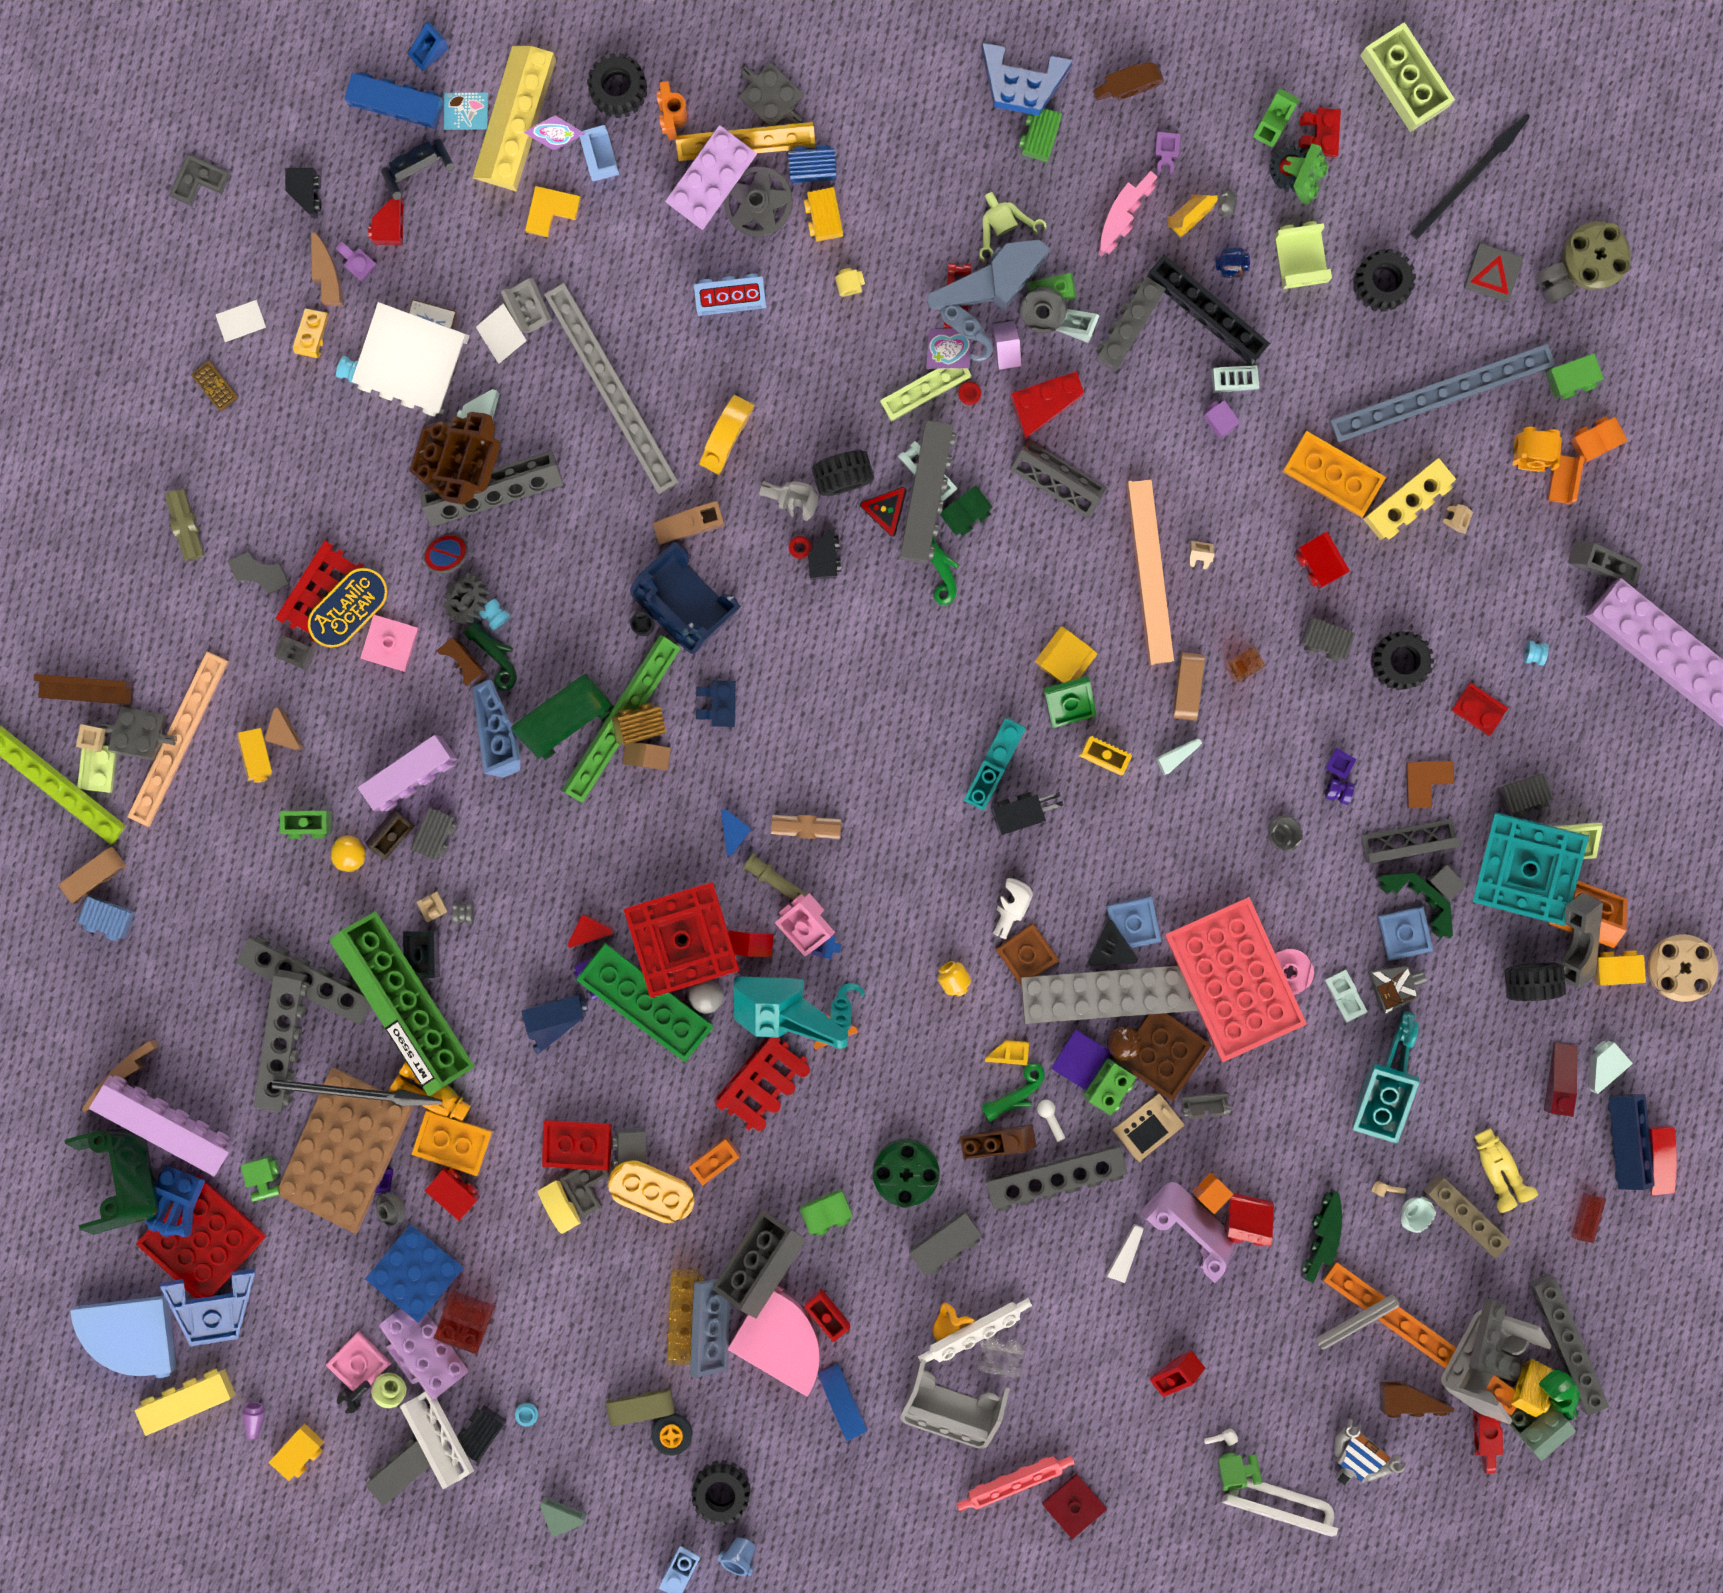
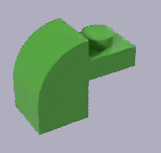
(1276, 117)

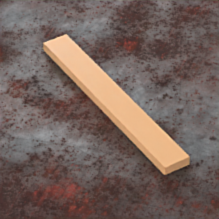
(183, 727)

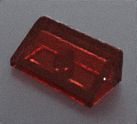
(1588, 1218)

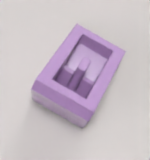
(1007, 345)

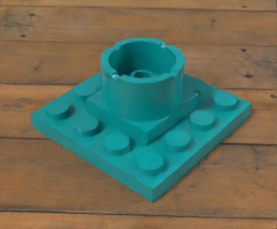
(1535, 892)

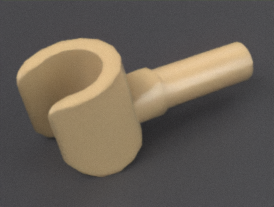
(1380, 1189)

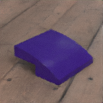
(1080, 1059)

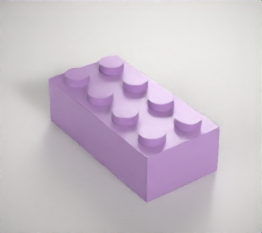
(711, 177)
(407, 773)

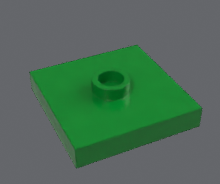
(1070, 702)

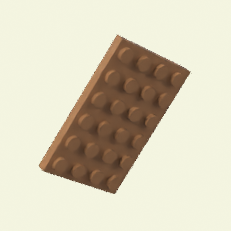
(343, 1153)

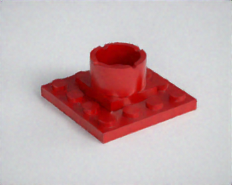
(666, 960)

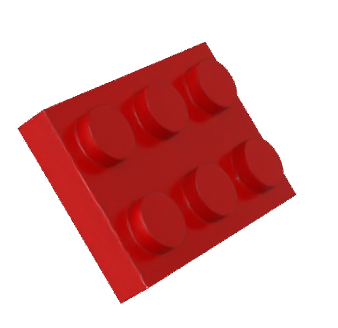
(577, 1145)

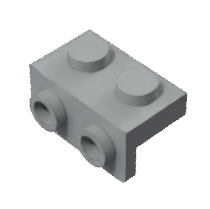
(526, 306)

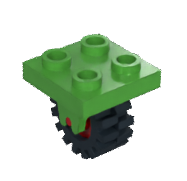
(1299, 171)

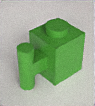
(260, 1173)
(1234, 1473)

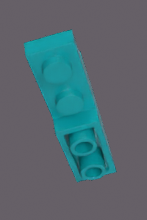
(994, 763)

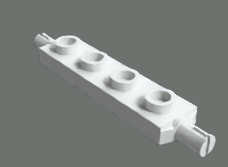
(975, 1332)

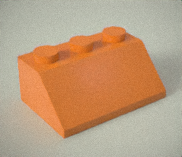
(1613, 914)

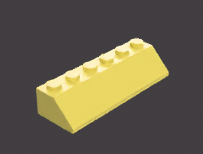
(514, 112)

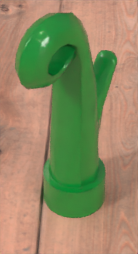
(941, 562)
(1015, 1099)

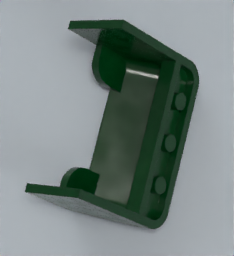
(132, 1178)

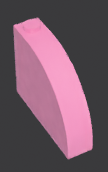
(780, 1342)

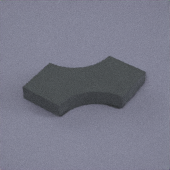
(248, 569)

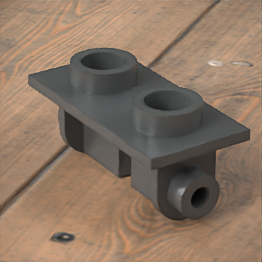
(1196, 1105)

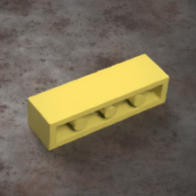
(184, 1402)

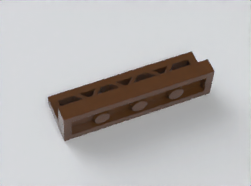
(84, 689)

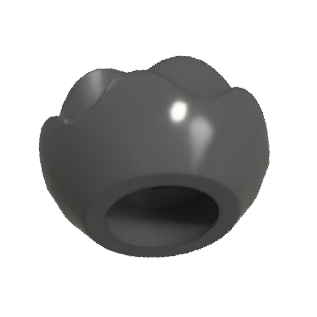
(1227, 203)

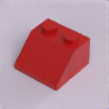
(1321, 561)

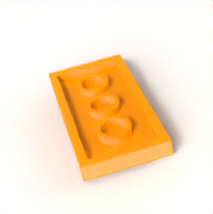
(1334, 474)

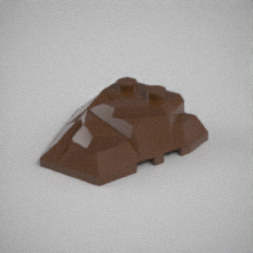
(457, 456)

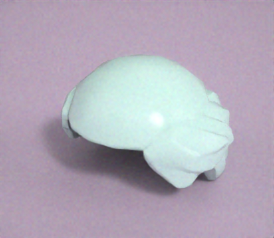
(1417, 1214)

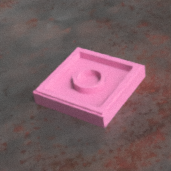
(358, 1362)

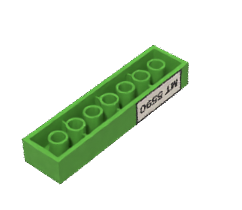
(401, 1003)

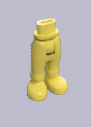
(1496, 1158)

